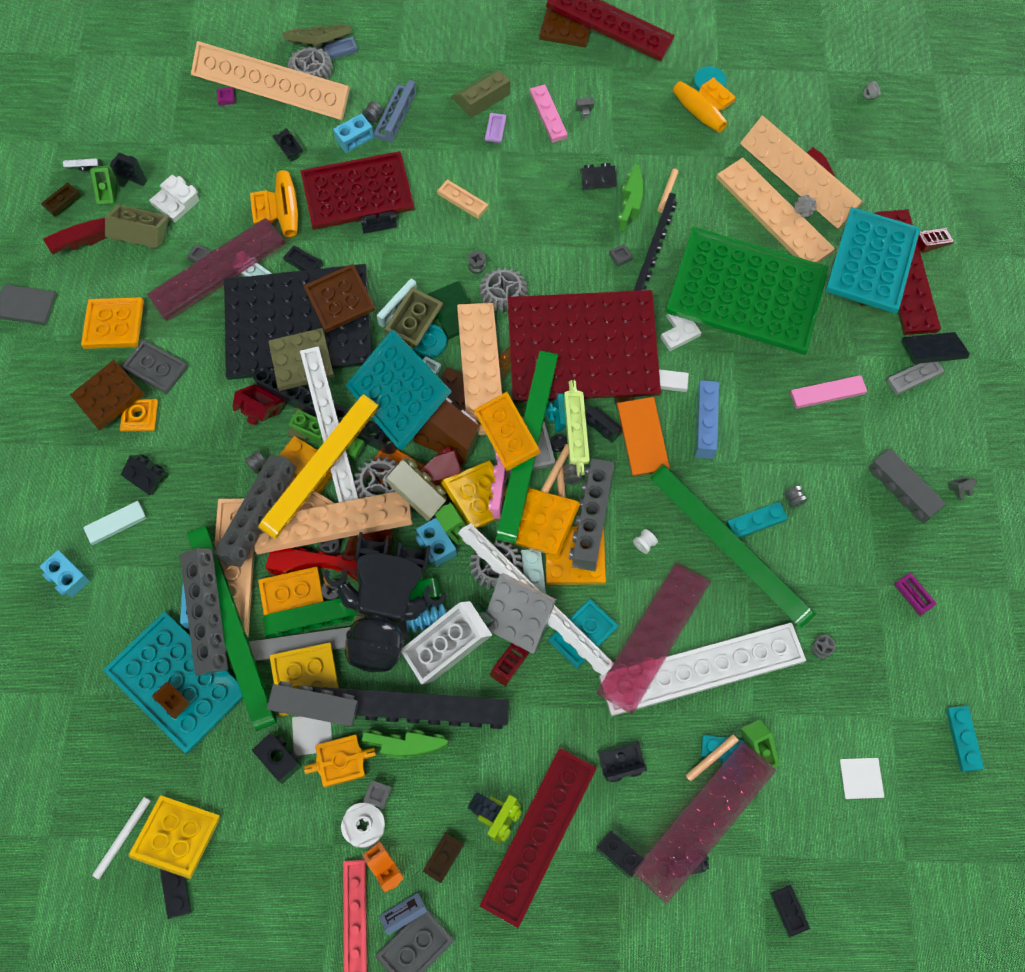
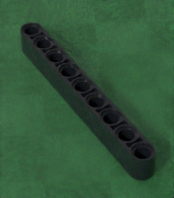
(304, 396)

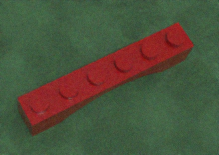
(293, 560)

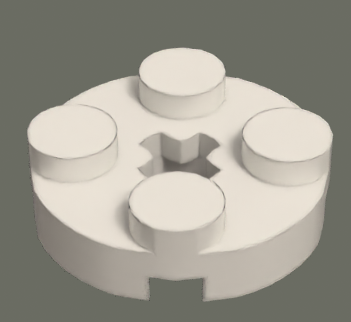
(352, 819)

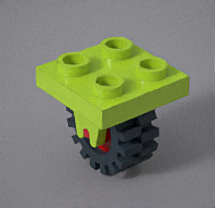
(496, 815)

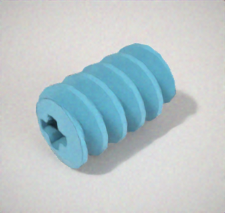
(426, 618)

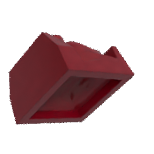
(257, 403)

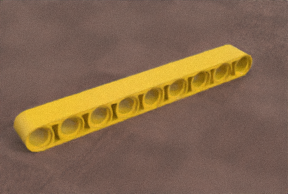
(318, 467)

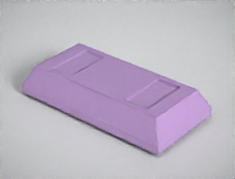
(495, 128)

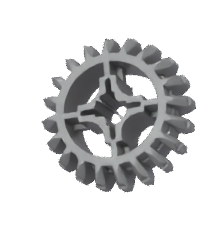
(312, 62)
(508, 280)
(371, 469)
(483, 575)

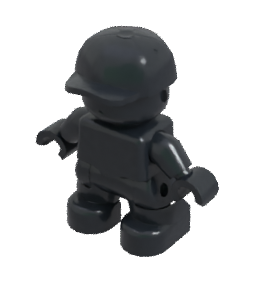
(382, 598)

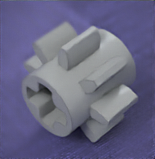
(805, 205)

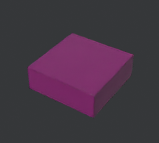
(225, 96)

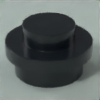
(558, 442)

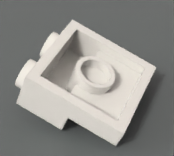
(175, 198)

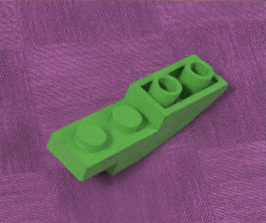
(632, 197)
(309, 427)
(413, 746)

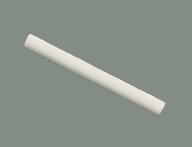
(121, 838)

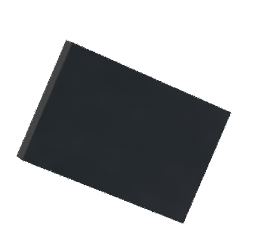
(935, 348)

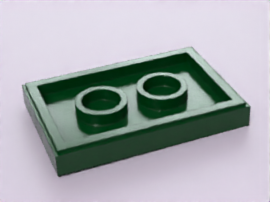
(448, 315)

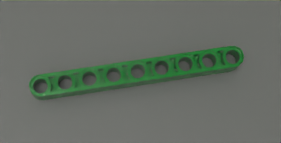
(326, 613)

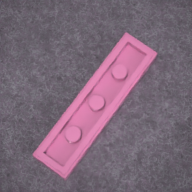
(828, 392)

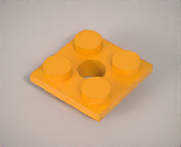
(145, 421)

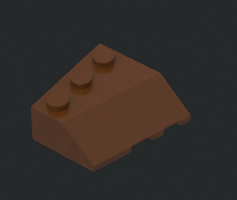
(449, 429)

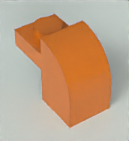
(383, 867)

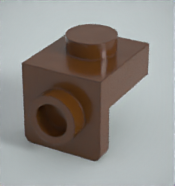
(171, 700)

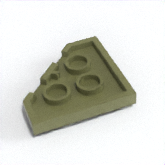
(317, 34)

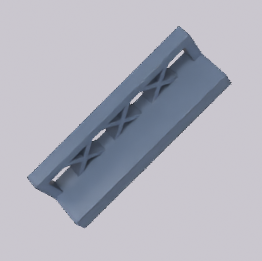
(397, 115)

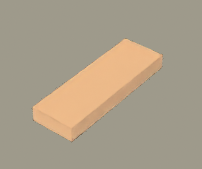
(462, 199)

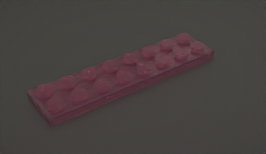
(215, 267)
(653, 638)
(703, 822)

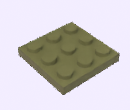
(288, 361)

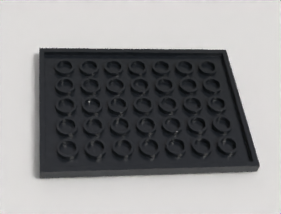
(277, 307)

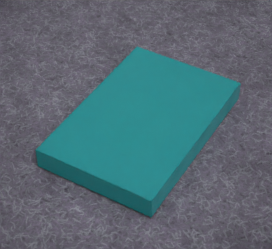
(593, 623)

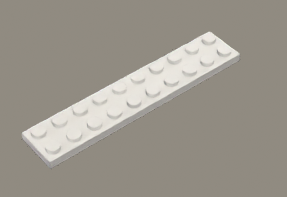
(721, 665)

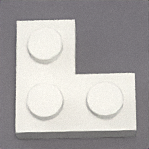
(682, 333)

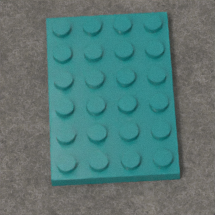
(873, 260)
(401, 387)
(163, 656)

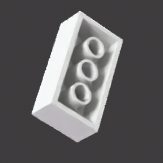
(446, 642)

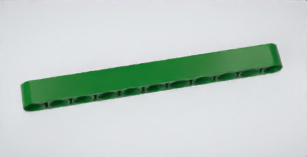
(521, 474)
(732, 546)
(236, 640)

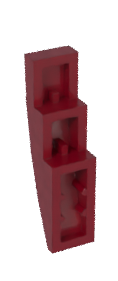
(76, 236)

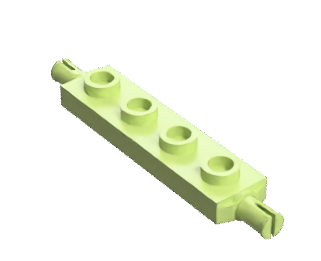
(576, 428)

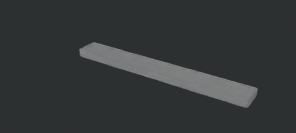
(337, 637)

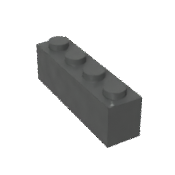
(906, 486)
(313, 705)

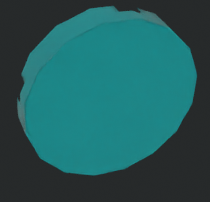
(707, 73)
(432, 343)

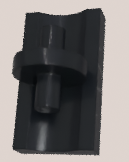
(288, 144)

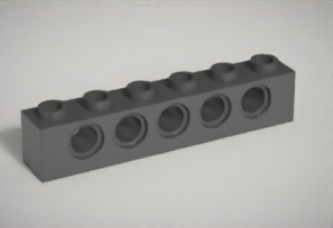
(258, 502)
(587, 558)
(203, 612)

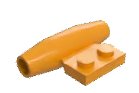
(706, 102)
(277, 205)

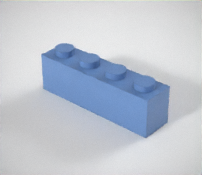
(706, 419)

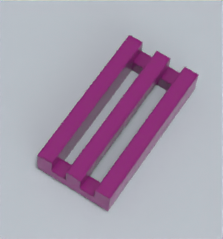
(916, 597)

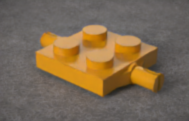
(340, 761)

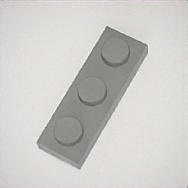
(914, 377)

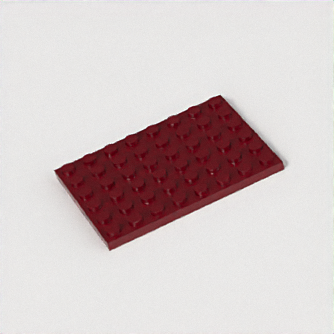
(599, 338)

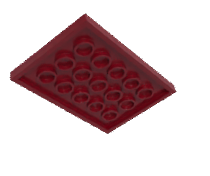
(356, 188)

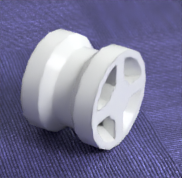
(645, 541)

